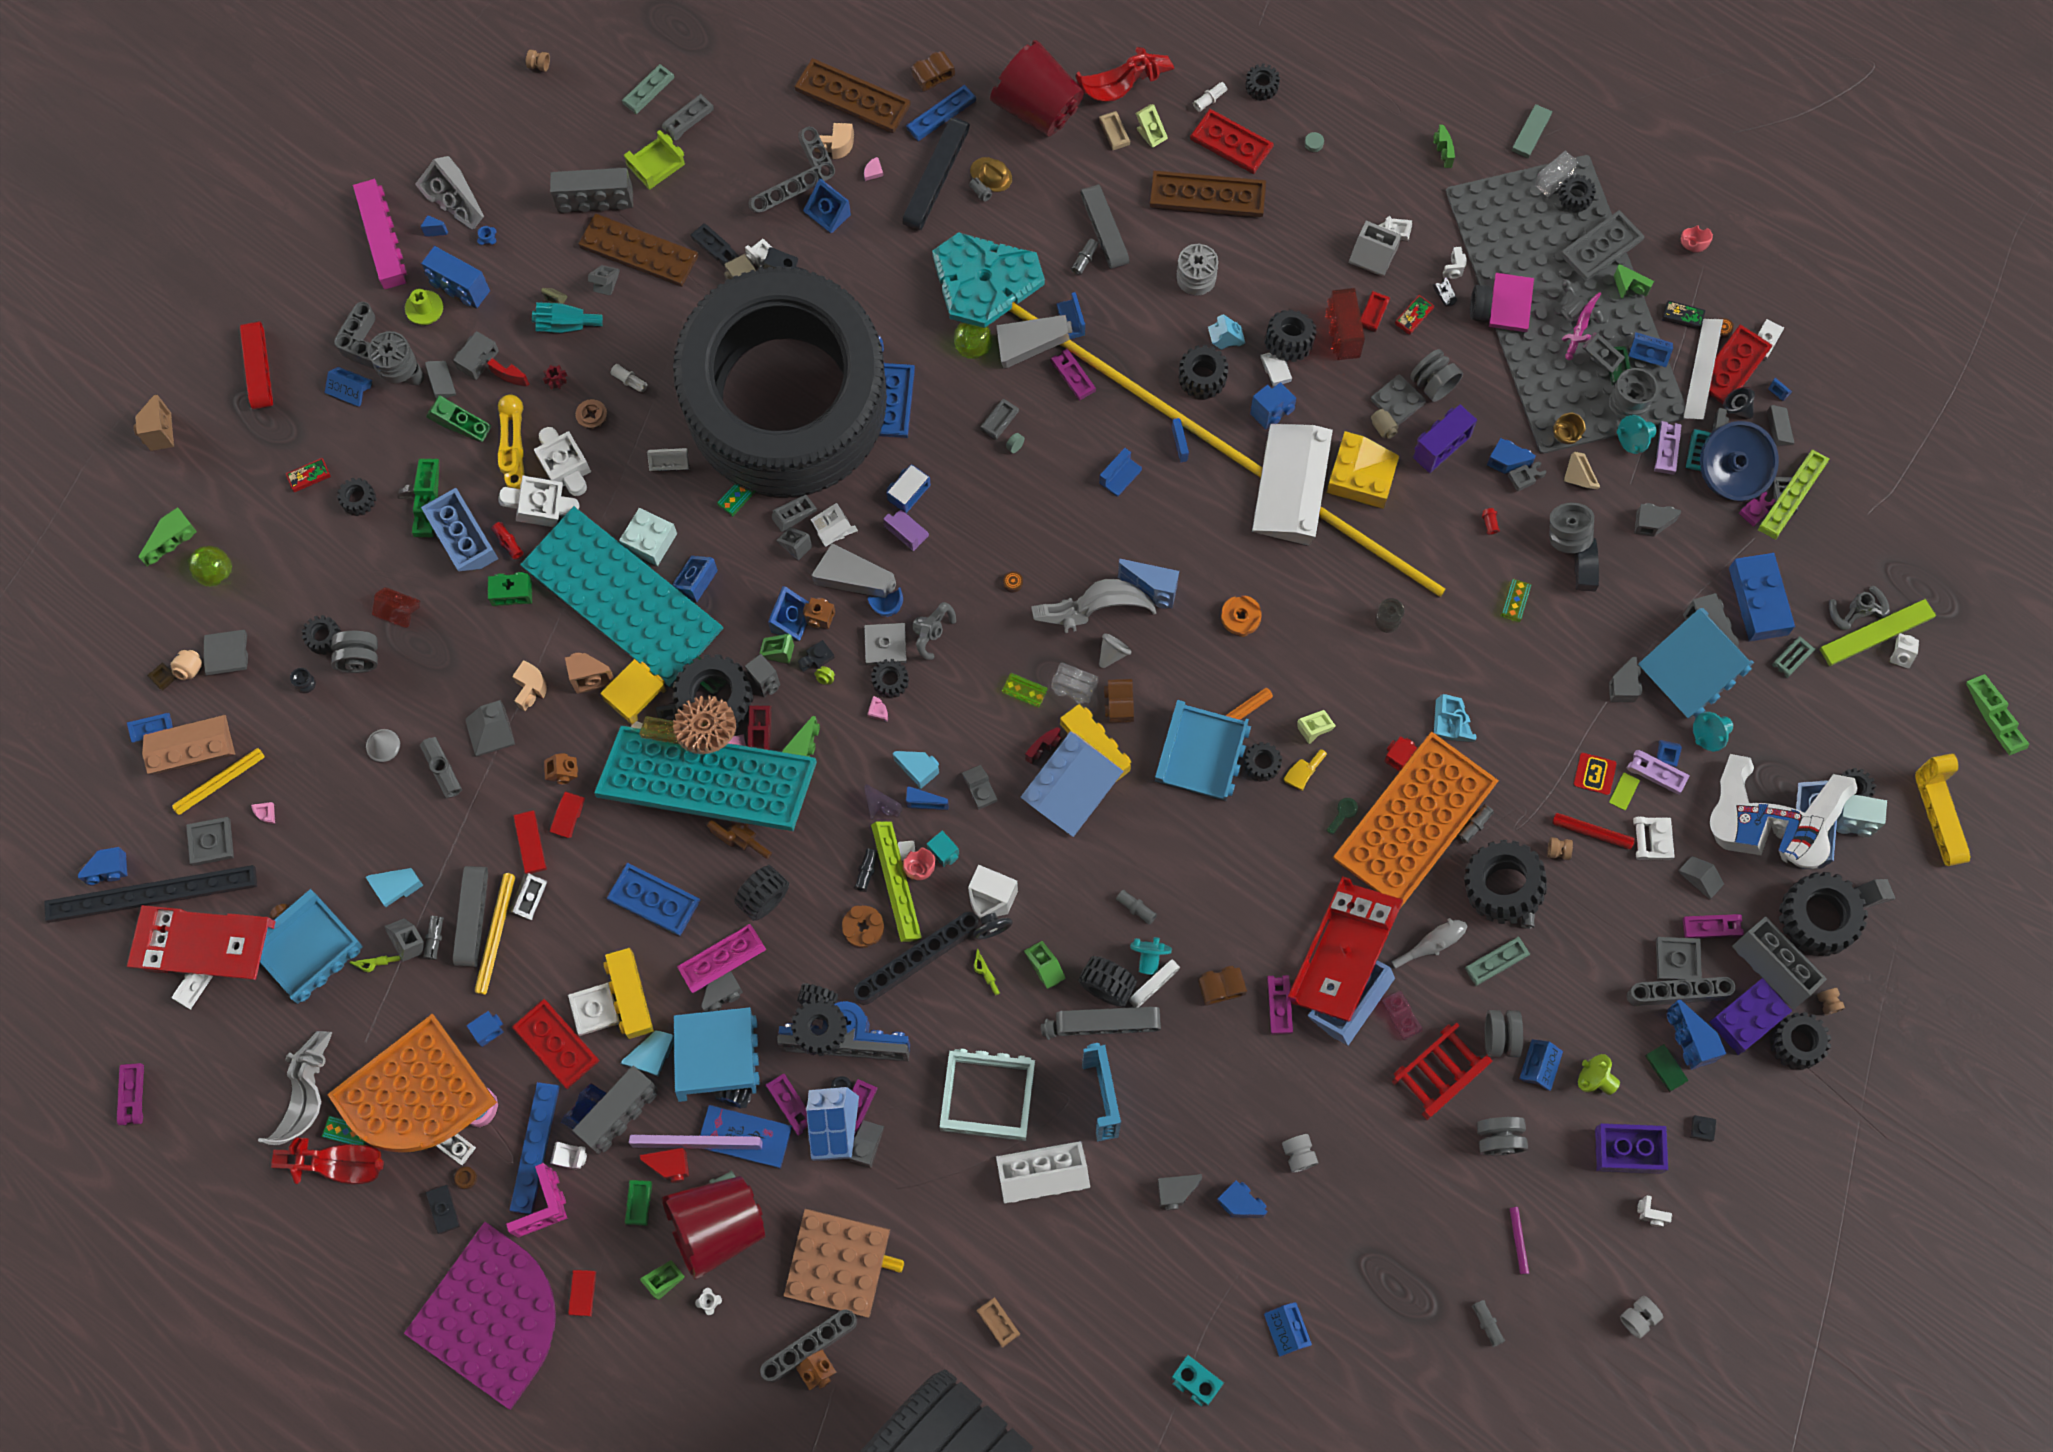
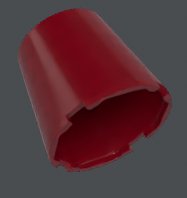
(1037, 90)
(714, 1223)

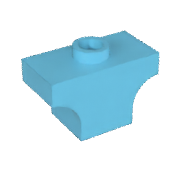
(1226, 333)

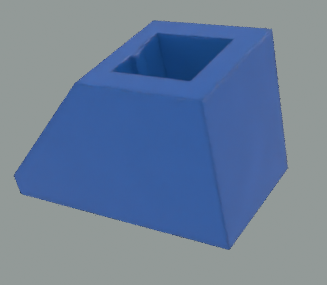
(1509, 457)
(104, 865)
(1240, 1203)

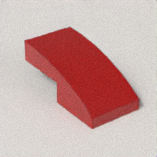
(511, 374)
(567, 814)

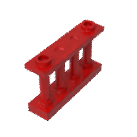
(1447, 1092)

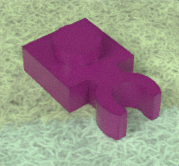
(1756, 510)

